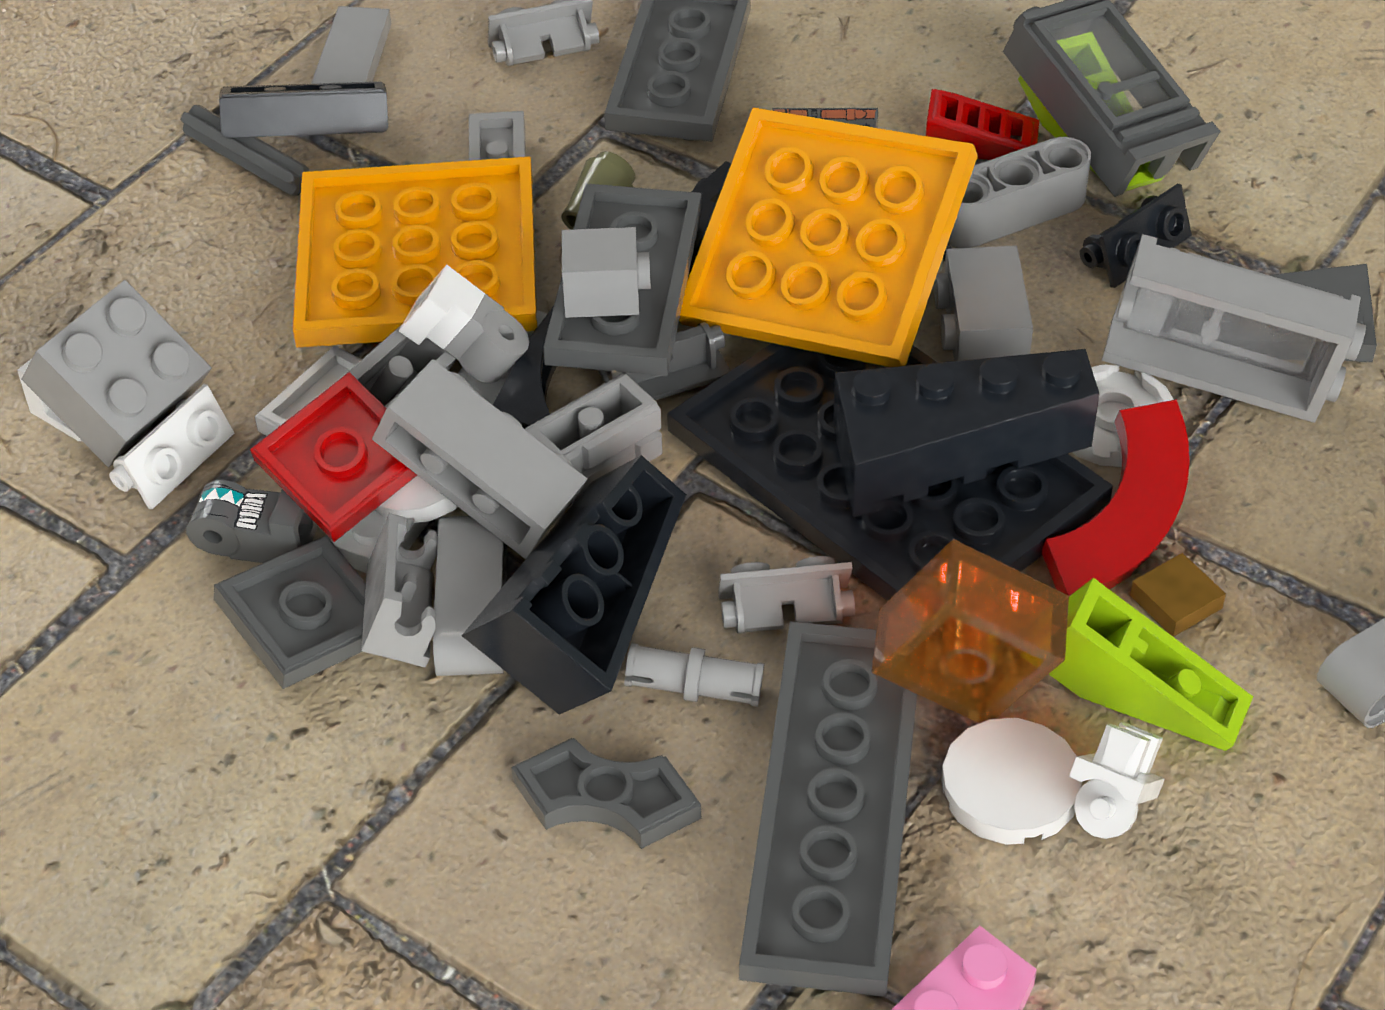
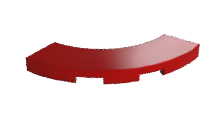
(1141, 510)

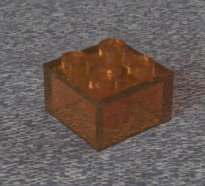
(971, 633)

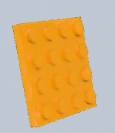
(387, 231)
(828, 236)

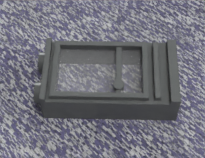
(1107, 90)

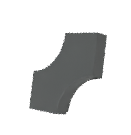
(635, 797)

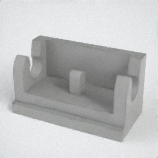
(399, 596)

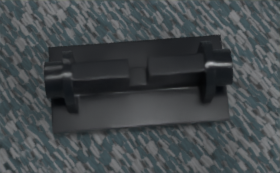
(1116, 247)

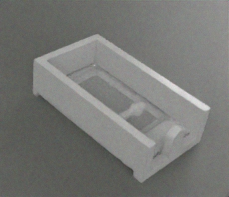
(1233, 331)

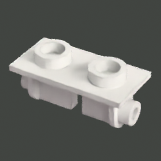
(173, 448)

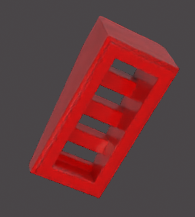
(979, 124)

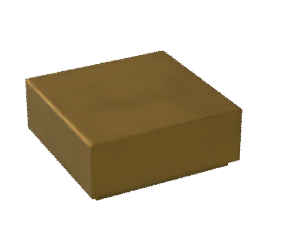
(1177, 594)

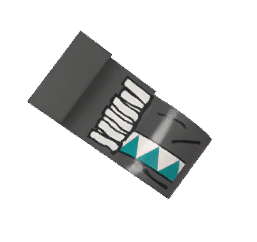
(247, 522)

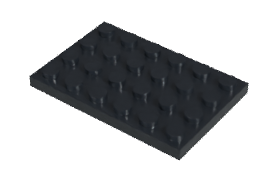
(777, 440)

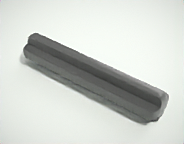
(245, 151)

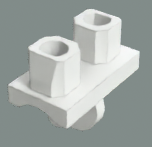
(1117, 779)

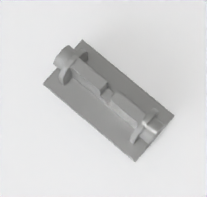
(518, 32)
(762, 591)

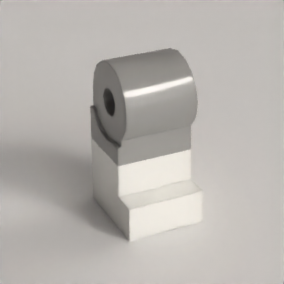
(466, 326)

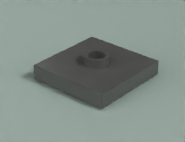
(298, 610)

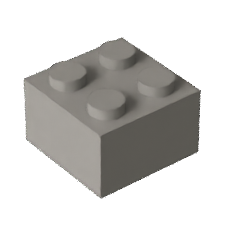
(115, 372)

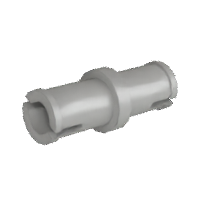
(694, 674)

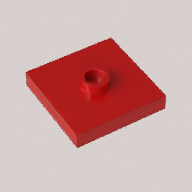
(329, 458)

